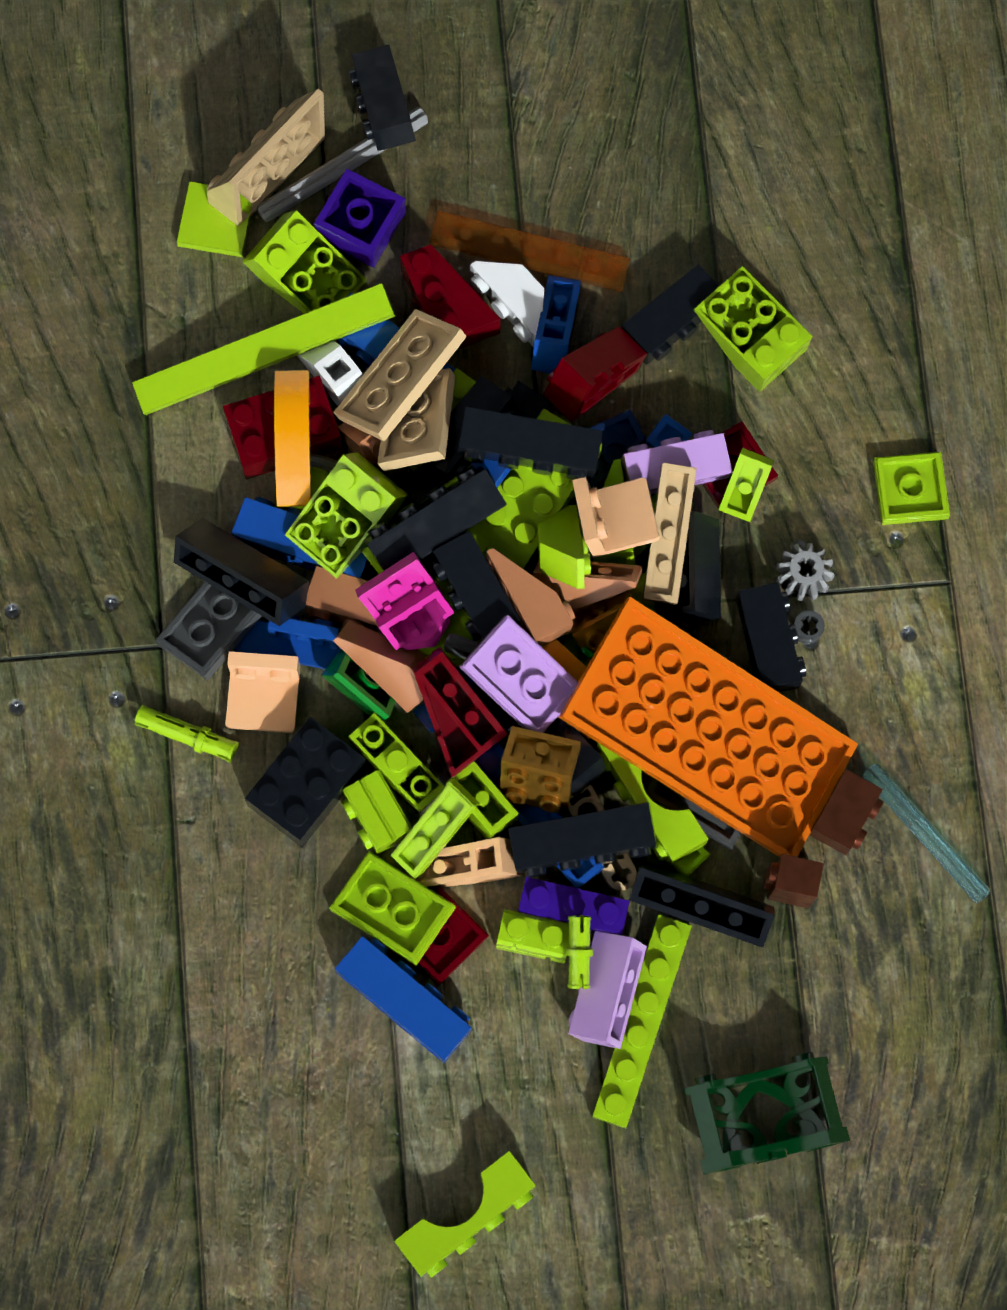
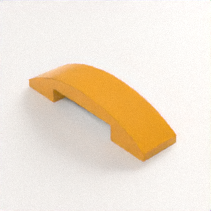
(292, 438)

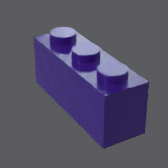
(560, 901)

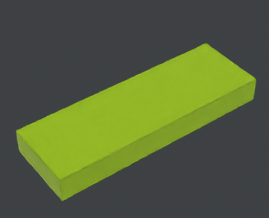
(435, 828)

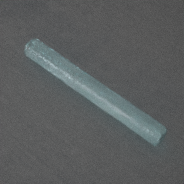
(927, 834)

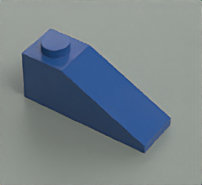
(555, 323)

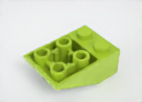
(302, 265)
(753, 328)
(343, 511)

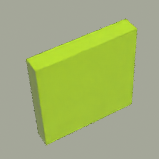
(207, 228)
(911, 488)

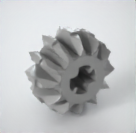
(798, 560)

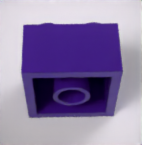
(360, 217)

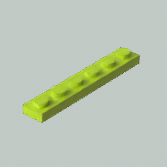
(648, 1006)

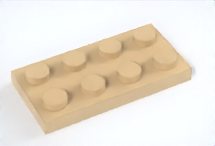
(400, 374)

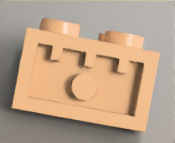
(616, 515)
(262, 692)

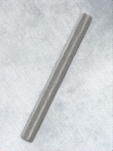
(328, 173)

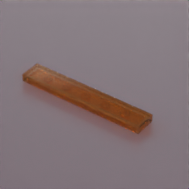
(530, 250)

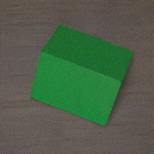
(358, 686)

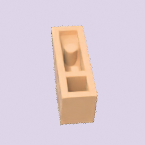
(471, 864)

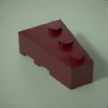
(446, 295)
(593, 372)
(457, 712)

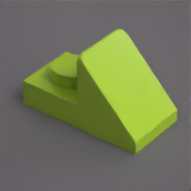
(746, 485)

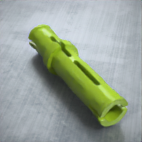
(199, 738)

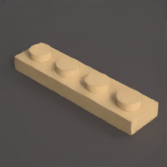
(672, 521)

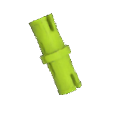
(579, 952)

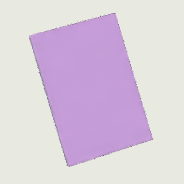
(520, 676)

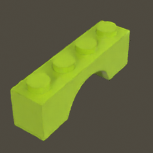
(676, 831)
(503, 1186)

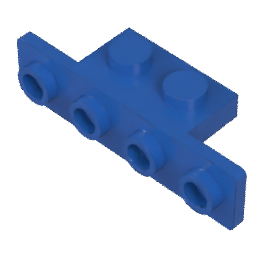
(307, 640)

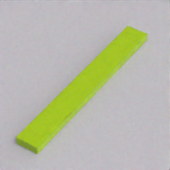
(263, 349)

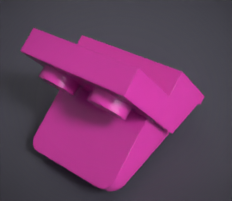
(407, 604)

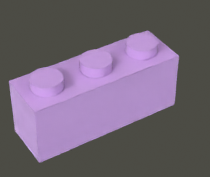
(704, 452)
(605, 1007)

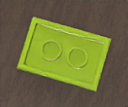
(392, 908)

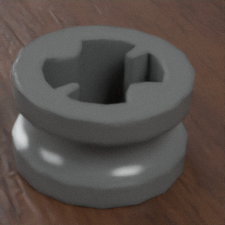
(819, 628)

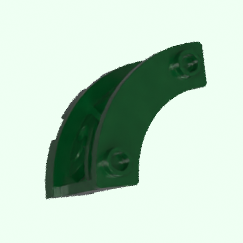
(812, 1132)

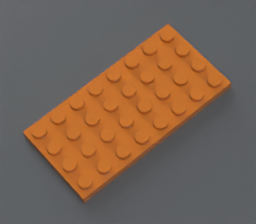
(708, 730)

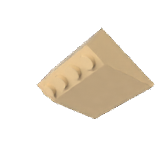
(270, 157)

